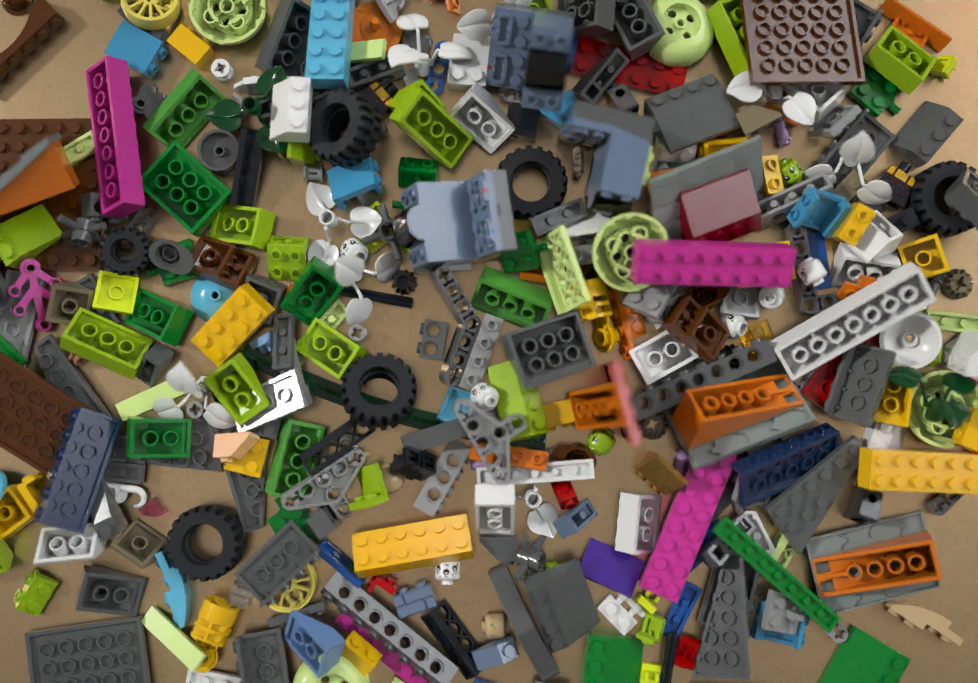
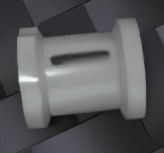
(319, 170)
(351, 332)
(190, 409)

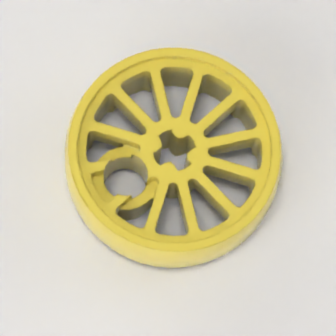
(167, 14)
(303, 600)

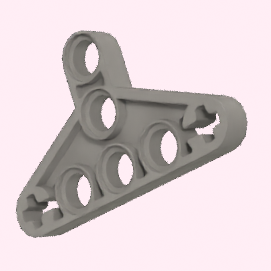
(496, 445)
(336, 480)

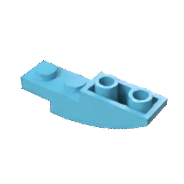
(179, 595)

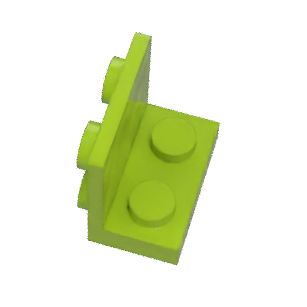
(286, 257)
(372, 487)

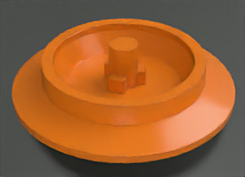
(372, 24)

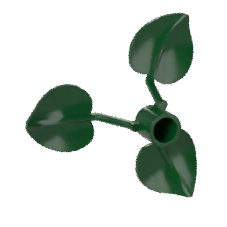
(228, 112)
(953, 410)

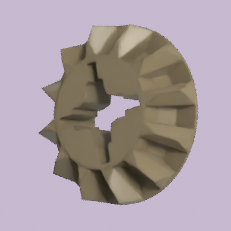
(577, 162)
(949, 286)
(661, 427)

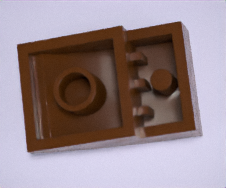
(222, 262)
(696, 327)

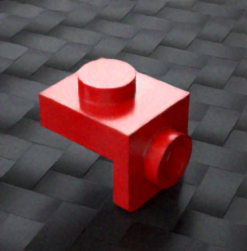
(565, 494)
(386, 583)
(686, 652)

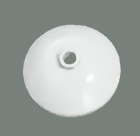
(924, 345)

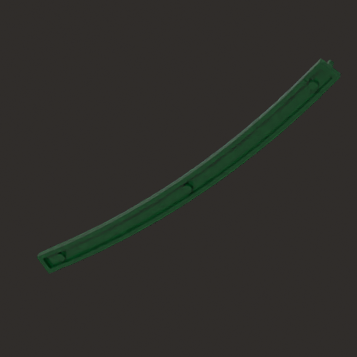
(331, 391)

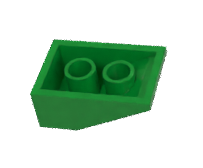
(312, 291)
(158, 317)
(158, 437)

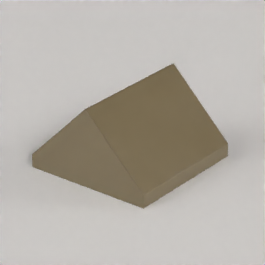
(66, 300)
(139, 544)

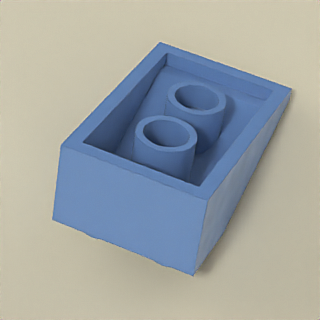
(311, 639)

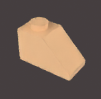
(233, 445)

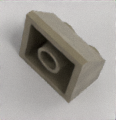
(757, 119)

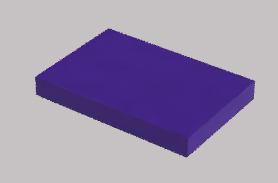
(611, 567)

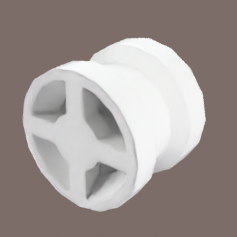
(226, 71)

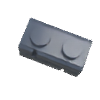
(415, 599)

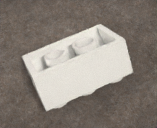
(291, 110)
(585, 227)
(849, 266)
(962, 354)
(883, 436)
(638, 522)
(62, 545)

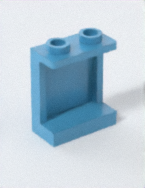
(138, 48)
(354, 181)
(820, 211)
(758, 633)

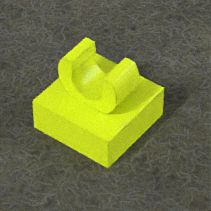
(943, 66)
(646, 602)
(650, 672)

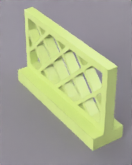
(557, 279)

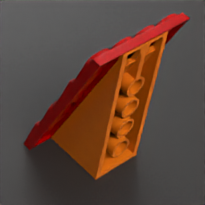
(606, 405)

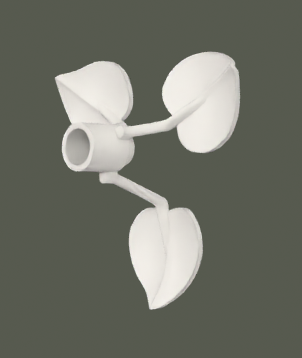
(476, 23)
(403, 54)
(798, 109)
(853, 152)
(363, 221)
(350, 269)
(182, 380)
(542, 516)

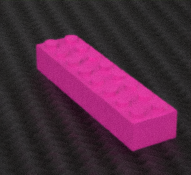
(115, 137)
(712, 263)
(685, 529)

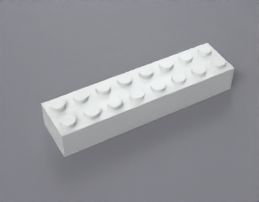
(853, 320)

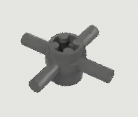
(82, 230)
(383, 230)
(530, 557)

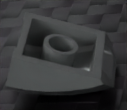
(269, 290)

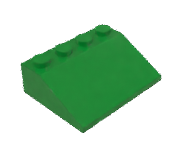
(185, 189)
(611, 658)
(864, 661)

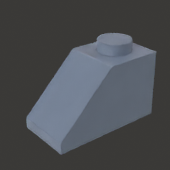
(575, 519)
(495, 653)

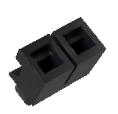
(413, 464)

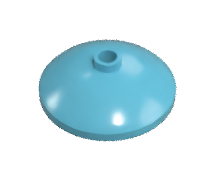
(202, 297)

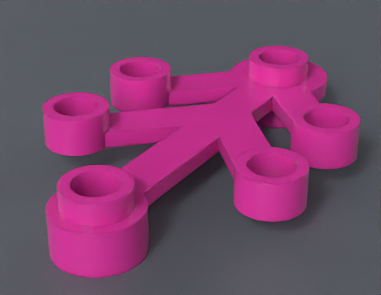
(34, 291)

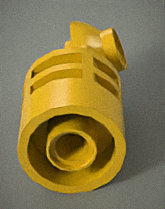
(599, 312)
(213, 628)

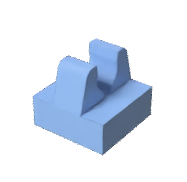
(264, 342)

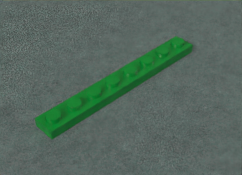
(776, 574)

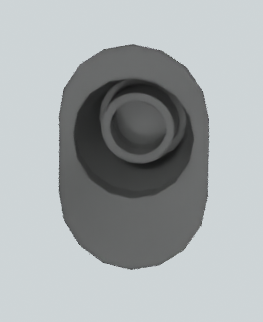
(171, 256)

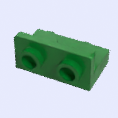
(416, 170)

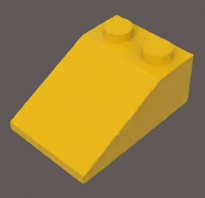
(895, 405)

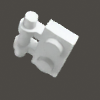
(618, 615)

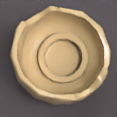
(392, 482)

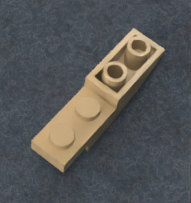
(923, 618)

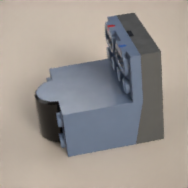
(531, 53)
(618, 157)
(456, 220)

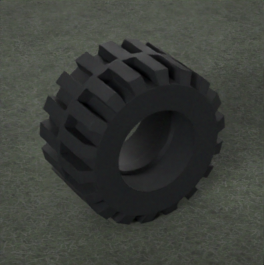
(110, 251)

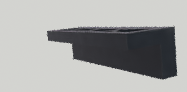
(247, 169)
(327, 440)
(441, 631)

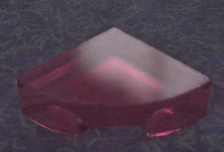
(152, 508)

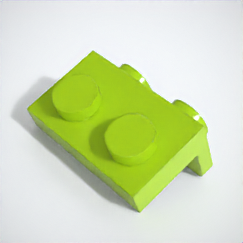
(34, 593)

